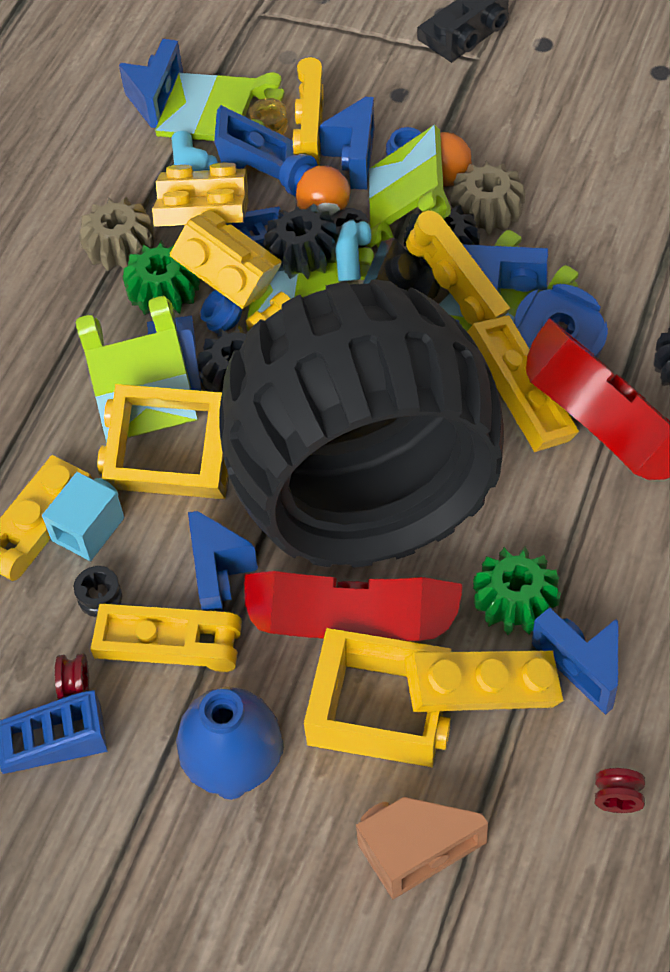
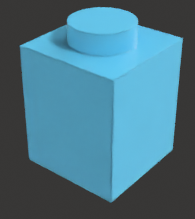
(84, 515)

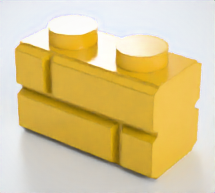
(225, 258)

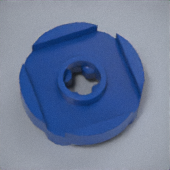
(565, 305)

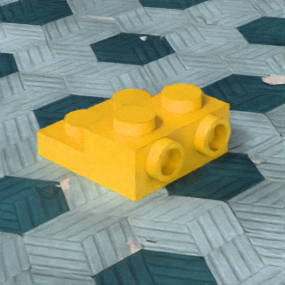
(189, 193)

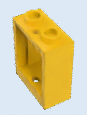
(213, 474)
(376, 654)

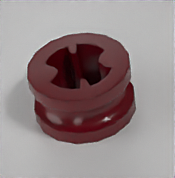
(71, 675)
(619, 790)

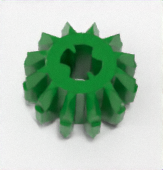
(158, 275)
(498, 580)

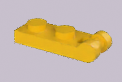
(309, 108)
(455, 268)
(23, 519)
(166, 636)

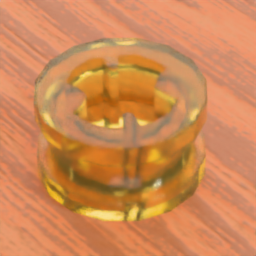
(266, 110)

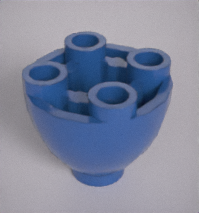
(229, 742)

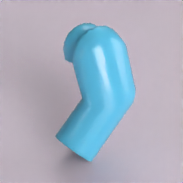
(186, 154)
(347, 250)

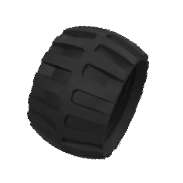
(360, 424)

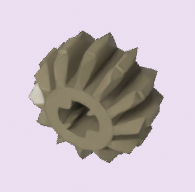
(489, 195)
(115, 232)

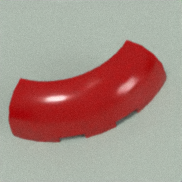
(604, 406)
(381, 607)

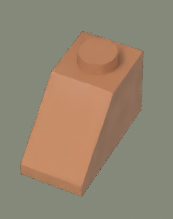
(417, 840)

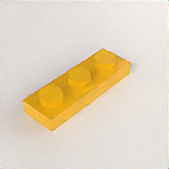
(506, 354)
(482, 680)

